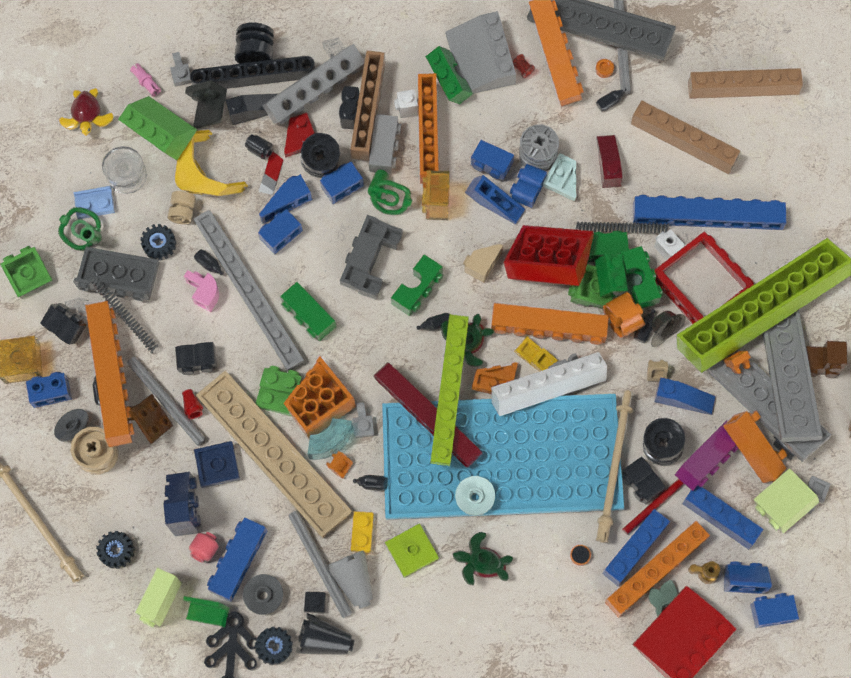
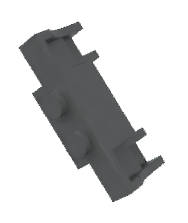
(364, 255)

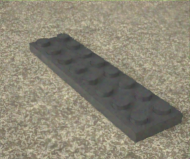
(614, 27)

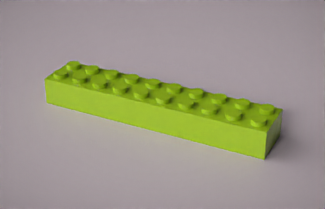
(764, 305)

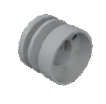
(535, 155)

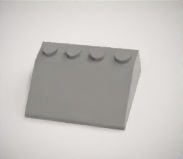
(482, 53)

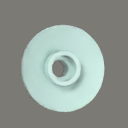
(471, 486)

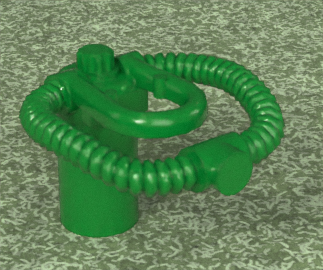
(377, 187)
(88, 234)

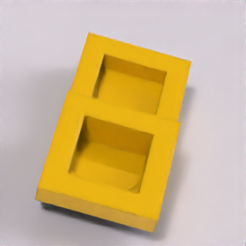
(534, 355)

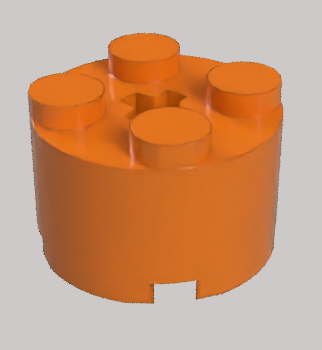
(624, 315)

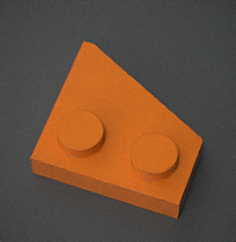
(490, 377)

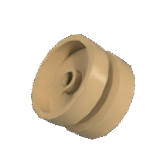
(93, 462)

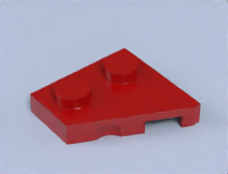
(298, 130)

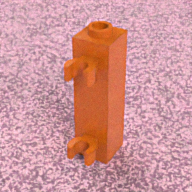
(755, 446)

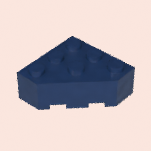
(181, 504)

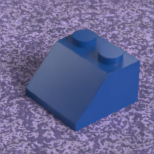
(746, 579)

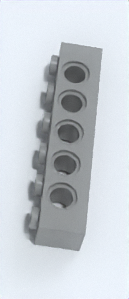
(349, 55)

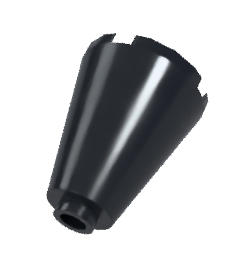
(323, 638)

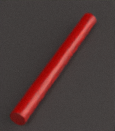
(654, 505)

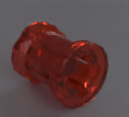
(523, 66)

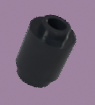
(259, 146)

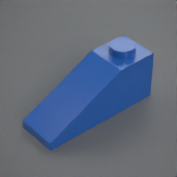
(289, 196)
(494, 199)
(684, 396)

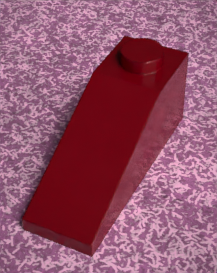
(609, 161)

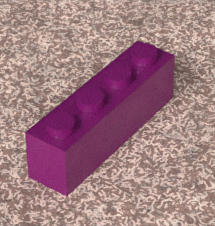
(706, 459)

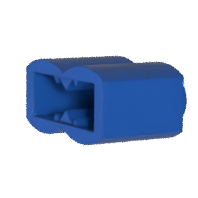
(528, 185)

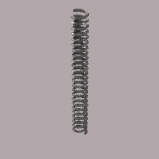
(623, 225)
(125, 316)

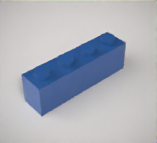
(723, 516)
(636, 547)
(237, 559)

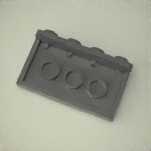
(121, 272)

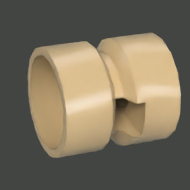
(181, 207)

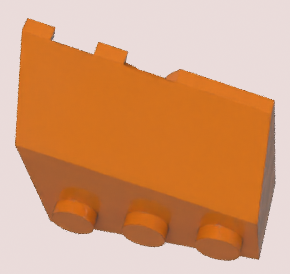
(319, 400)

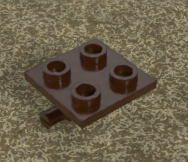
(150, 418)

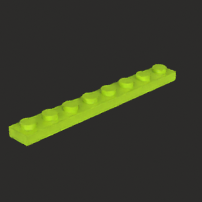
(449, 390)

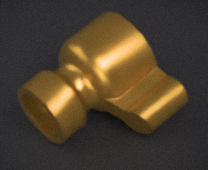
(707, 573)

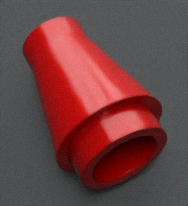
(192, 406)

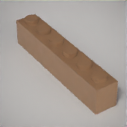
(745, 83)
(367, 105)
(685, 137)

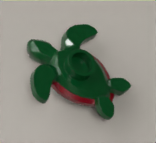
(474, 339)
(482, 561)

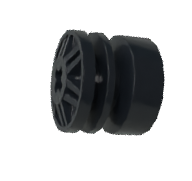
(254, 43)
(314, 146)
(663, 431)

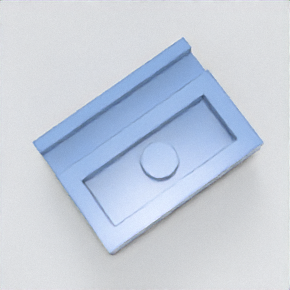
(96, 200)

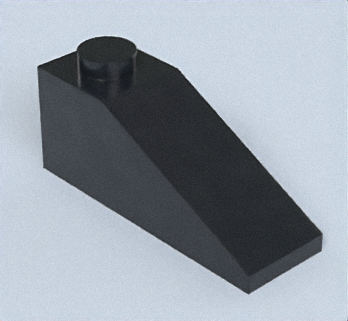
(248, 107)

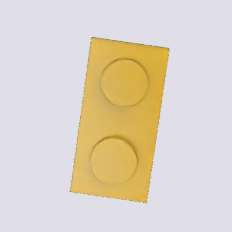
(362, 531)

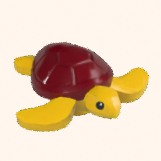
(85, 111)

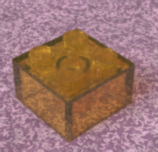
(436, 195)
(20, 359)

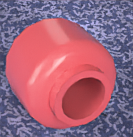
(203, 547)

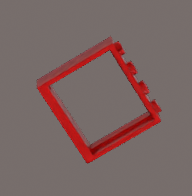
(677, 296)

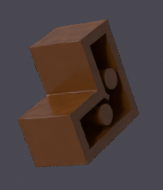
(827, 360)

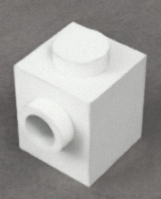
(406, 103)
(668, 244)

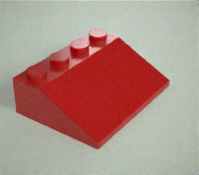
(549, 255)
(684, 636)

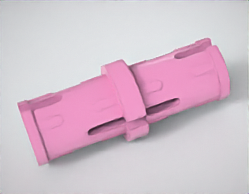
(145, 79)

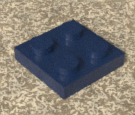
(216, 464)

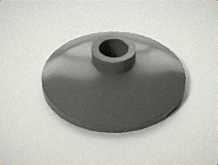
(71, 424)
(258, 585)

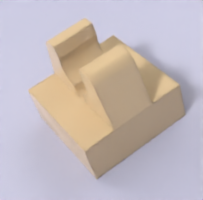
(657, 370)

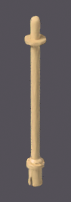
(605, 520)
(67, 562)

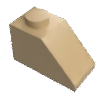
(482, 261)

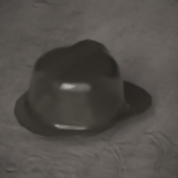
(665, 326)

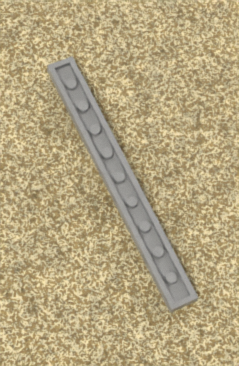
(249, 291)

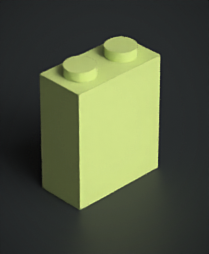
(785, 501)
(158, 598)

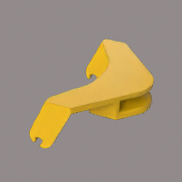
(193, 179)

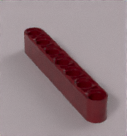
(423, 411)

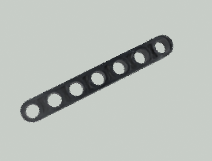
(261, 69)

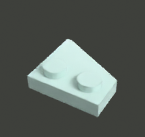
(562, 177)

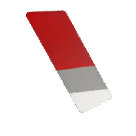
(271, 174)

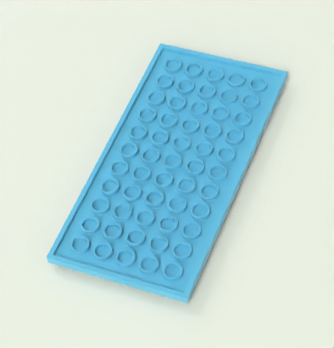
(535, 458)

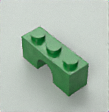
(453, 85)
(637, 263)
(408, 298)

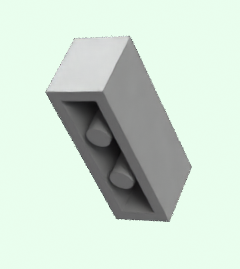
(384, 143)

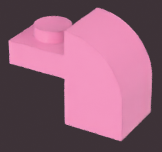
(207, 289)

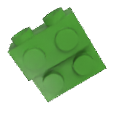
(25, 271)
(588, 291)
(276, 388)

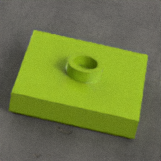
(411, 550)

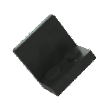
(210, 102)

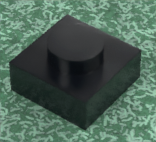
(314, 602)

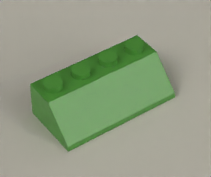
(158, 126)

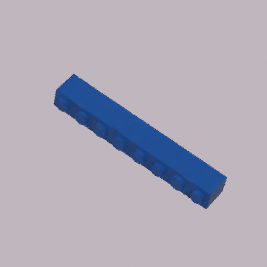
(710, 212)

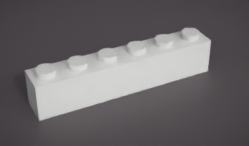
(549, 384)

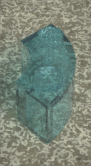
(331, 440)

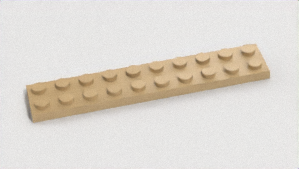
(274, 454)

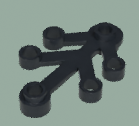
(231, 647)

